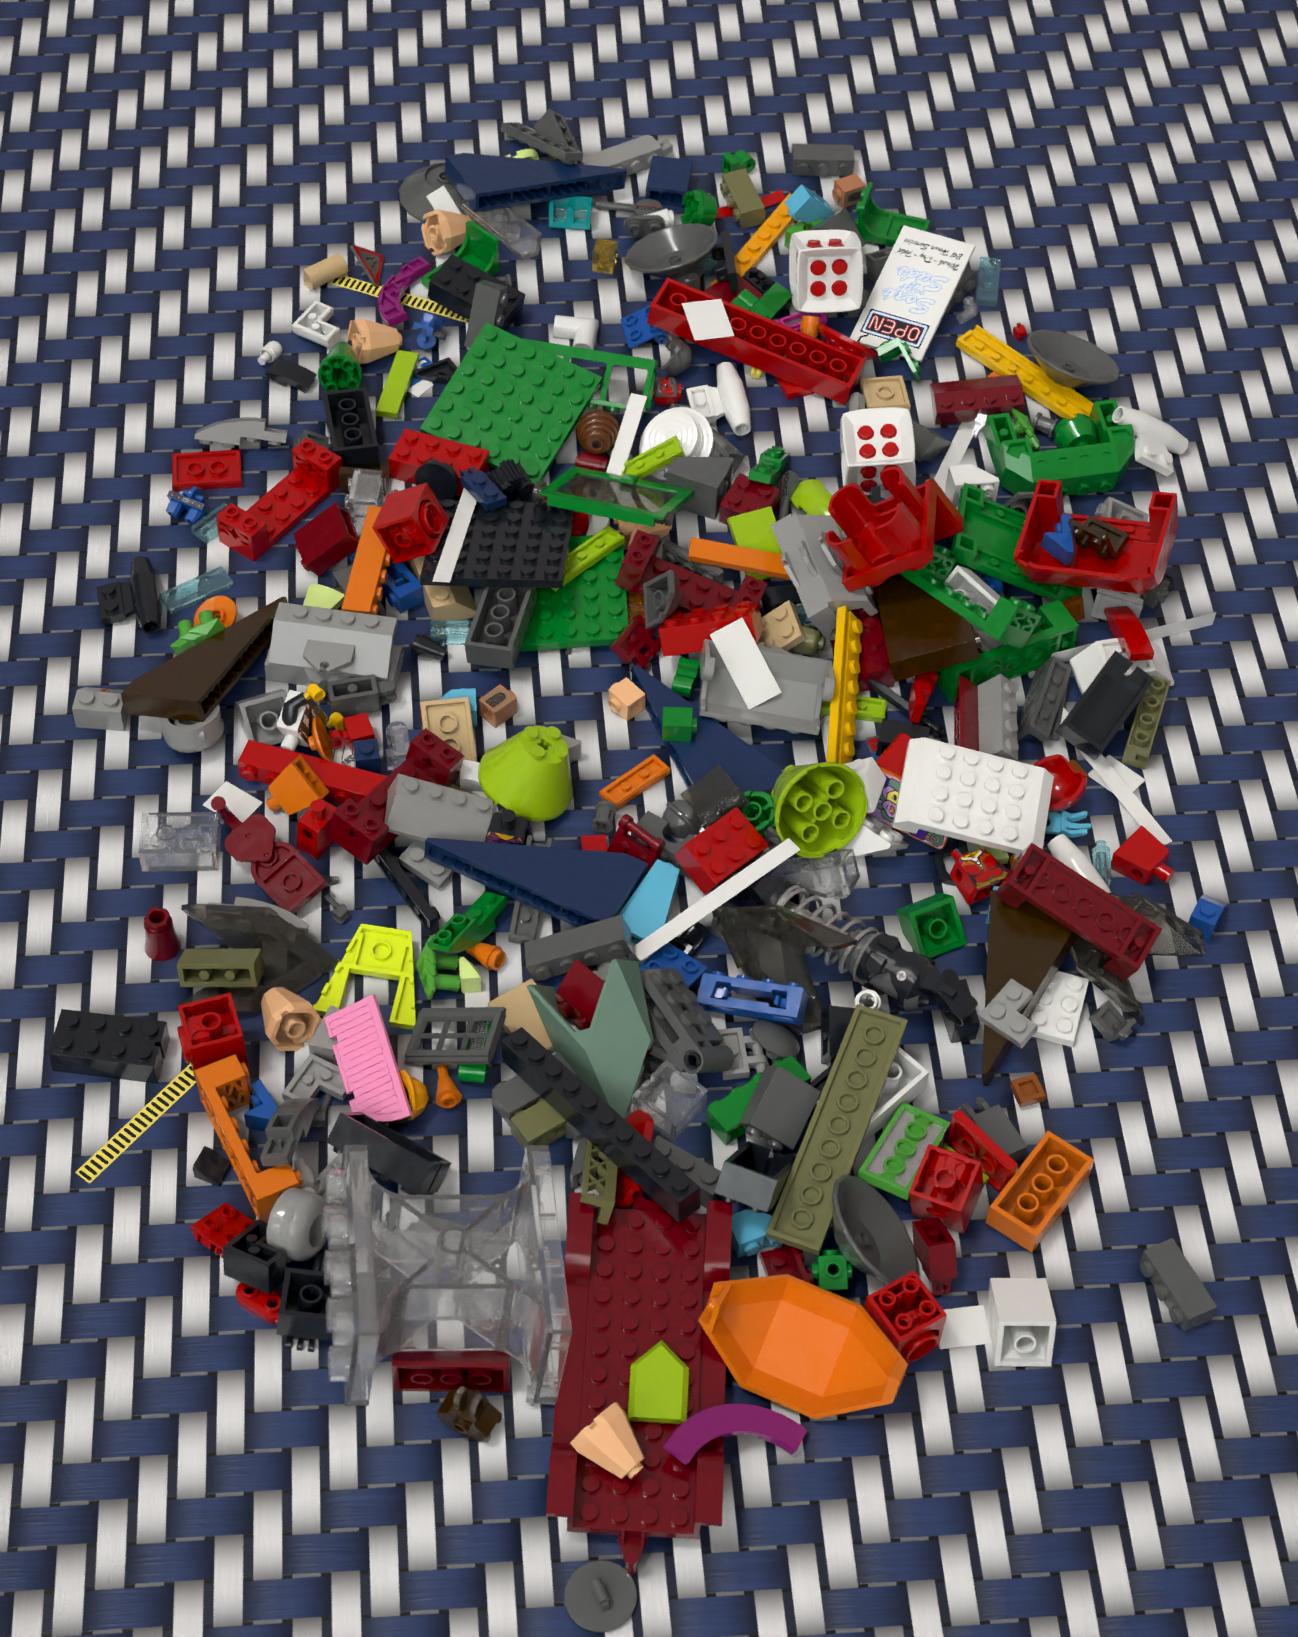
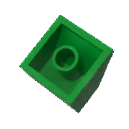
(932, 925)

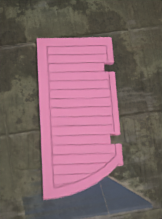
(368, 1061)

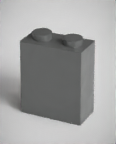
(779, 1108)

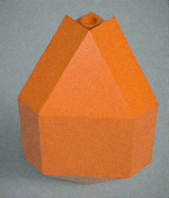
(802, 1346)

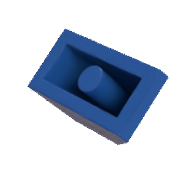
(1207, 915)

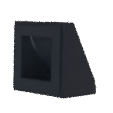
(210, 1166)

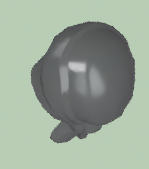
(680, 357)

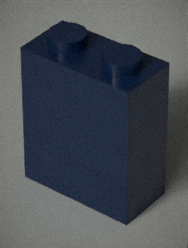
(669, 180)

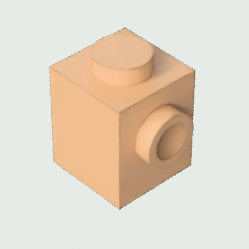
(626, 699)

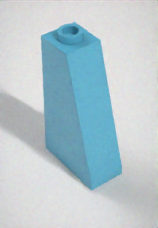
(652, 901)

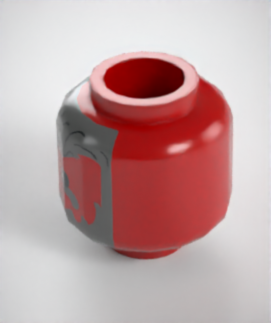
(666, 391)

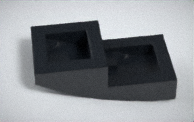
(296, 375)
(691, 939)

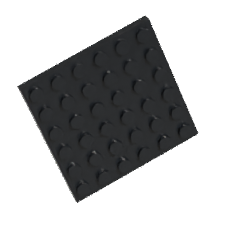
(508, 547)

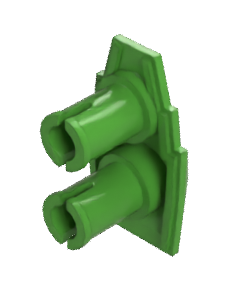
(1023, 427)
(192, 635)
(429, 977)

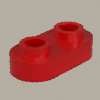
(258, 1302)

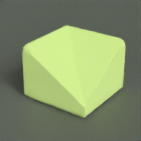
(469, 976)

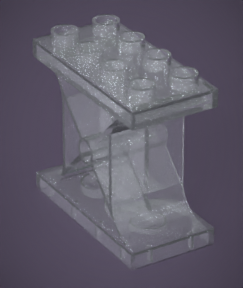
(443, 1274)

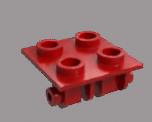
(220, 1227)

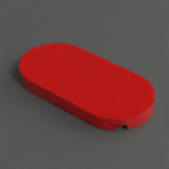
(624, 1185)

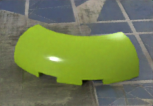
(812, 497)

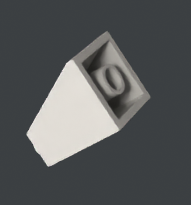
(1021, 1321)

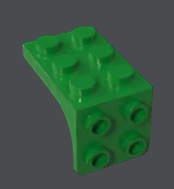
(882, 225)
(478, 249)

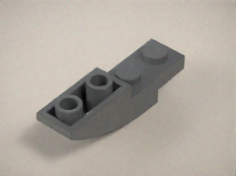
(285, 1129)

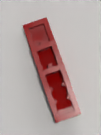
(1129, 632)
(919, 694)

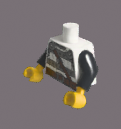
(298, 715)

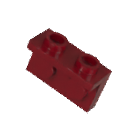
(785, 1261)

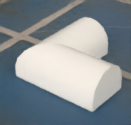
(313, 325)
(582, 330)

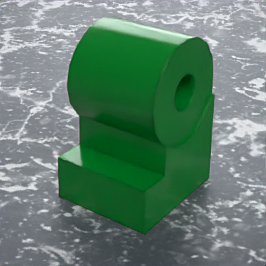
(738, 161)
(745, 300)
(686, 677)

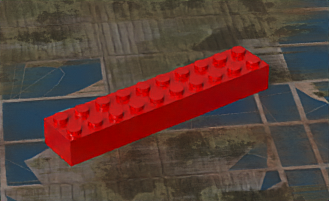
(764, 344)

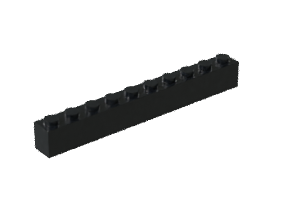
(601, 1125)

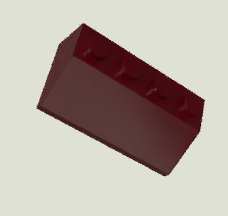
(966, 398)
(874, 656)
(966, 715)
(579, 995)
(451, 1369)

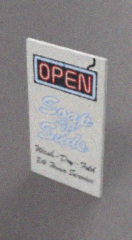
(913, 291)

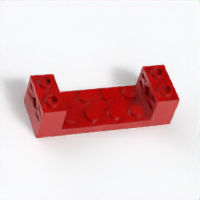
(283, 506)

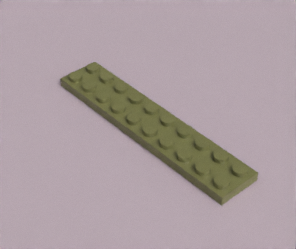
(836, 1128)

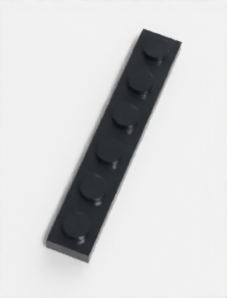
(405, 886)

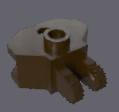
(469, 1414)

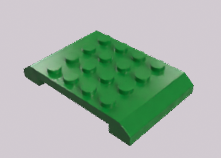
(991, 540)

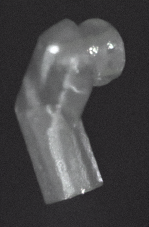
(970, 310)

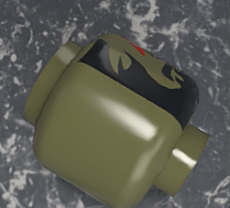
(813, 642)

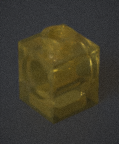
(604, 256)

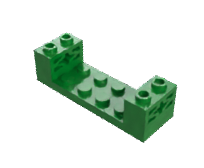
(1009, 620)
(1052, 634)

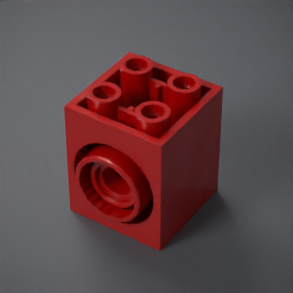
(410, 523)
(210, 1031)
(946, 1188)
(908, 1316)

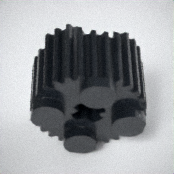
(512, 481)

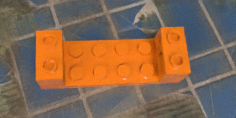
(222, 1089)

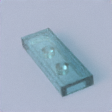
(988, 281)
(196, 590)

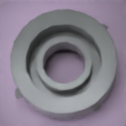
(192, 735)
(296, 1224)

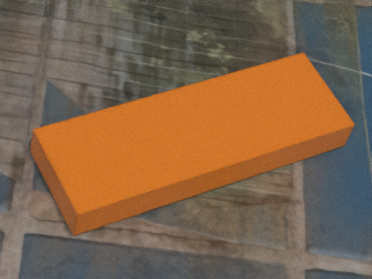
(635, 781)

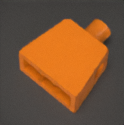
(295, 788)

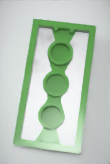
(901, 1149)

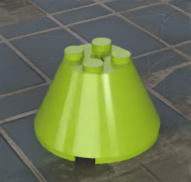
(529, 774)
(819, 807)

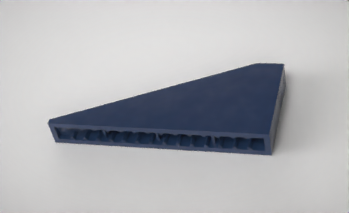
(504, 182)
(709, 745)
(558, 881)

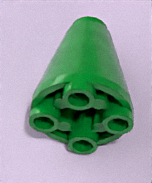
(340, 369)

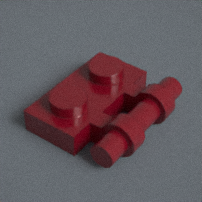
(632, 640)

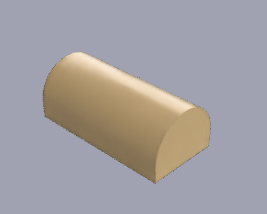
(325, 271)

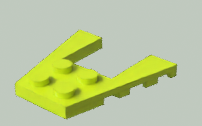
(379, 954)

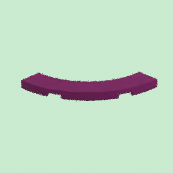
(394, 288)
(732, 1421)

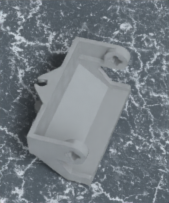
(818, 570)
(331, 645)
(796, 709)

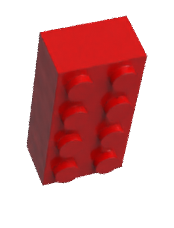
(417, 447)
(687, 631)

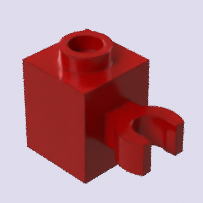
(355, 729)

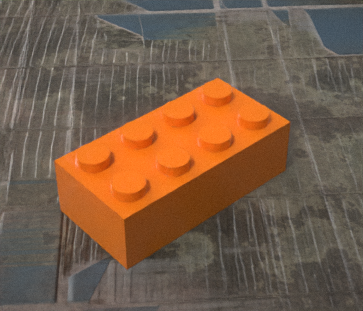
(1039, 1191)

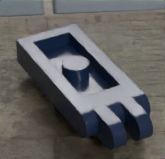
(482, 489)

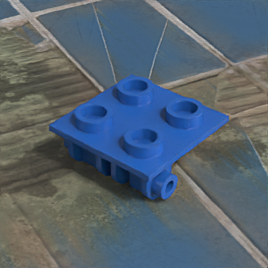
(639, 331)
(673, 958)

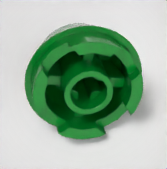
(699, 208)
(1075, 432)
(759, 811)

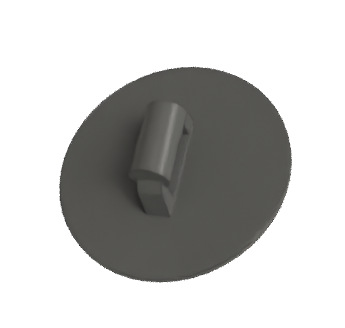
(600, 1596)

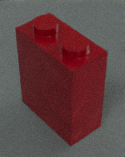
(326, 539)

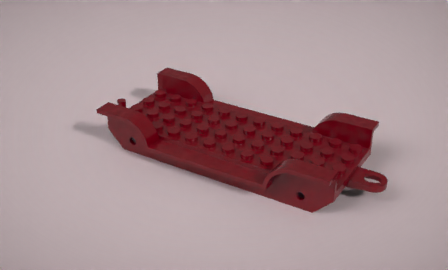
(625, 1293)

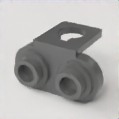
(643, 224)

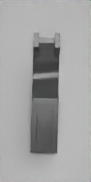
(525, 917)

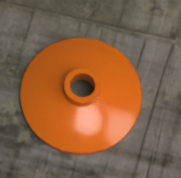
(222, 607)
(320, 740)

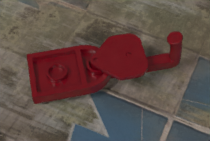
(284, 878)

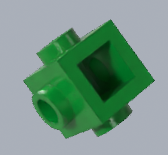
(827, 1281)

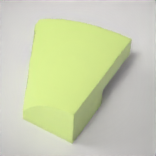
(323, 597)

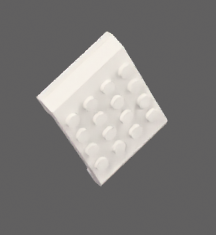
(972, 796)

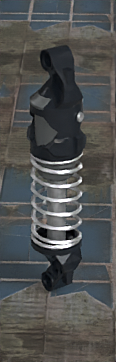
(876, 958)

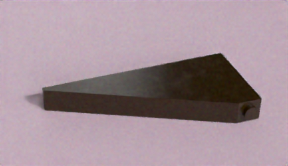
(922, 630)
(203, 675)
(1022, 947)

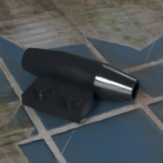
(139, 597)

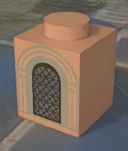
(848, 190)
(498, 705)

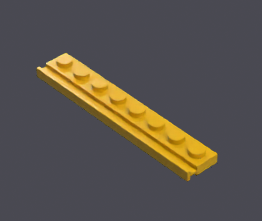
(1035, 383)
(843, 703)

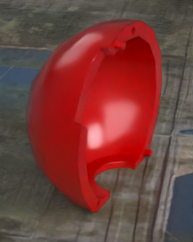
(1067, 783)

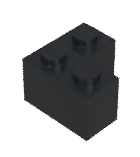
(253, 1260)

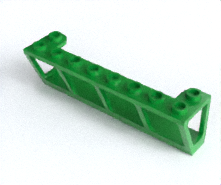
(610, 359)

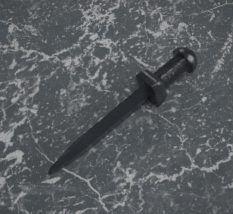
(902, 705)

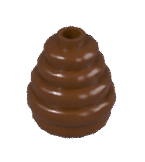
(598, 432)

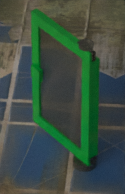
(613, 496)

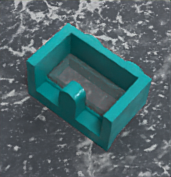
(571, 213)

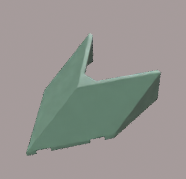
(615, 1045)

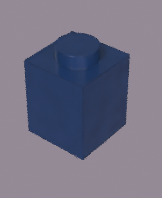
(367, 755)

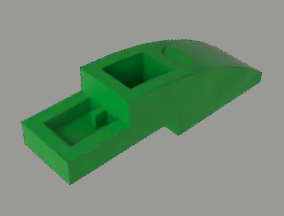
(770, 466)
(470, 928)

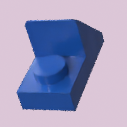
(1060, 542)
(263, 1107)

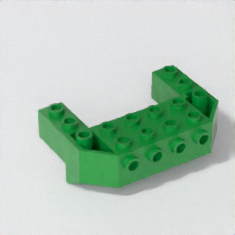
(1078, 468)

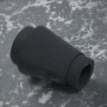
(428, 647)

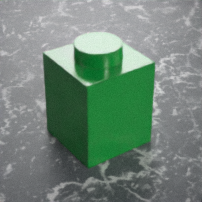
(678, 724)

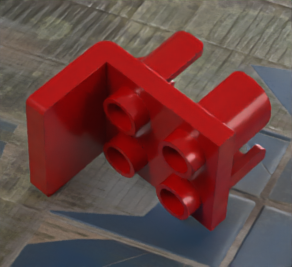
(890, 533)

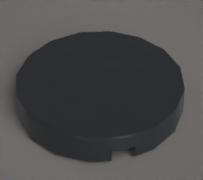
(440, 478)

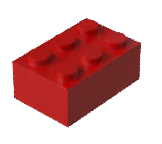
(721, 851)

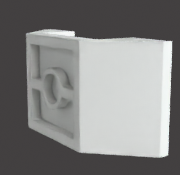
(1091, 660)

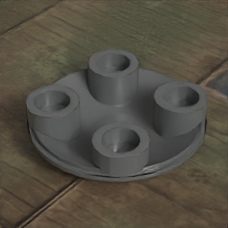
(775, 1039)

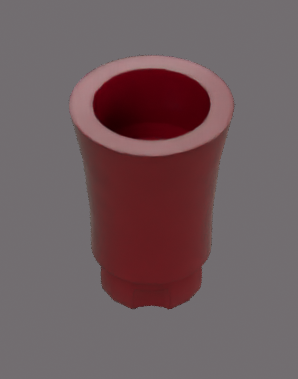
(160, 935)

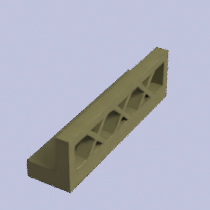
(604, 1186)

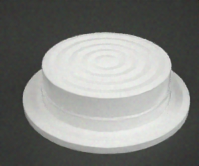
(686, 424)

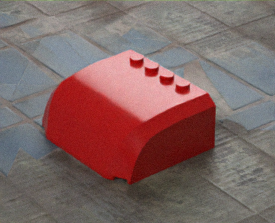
(1134, 571)

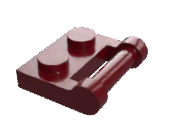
(624, 843)

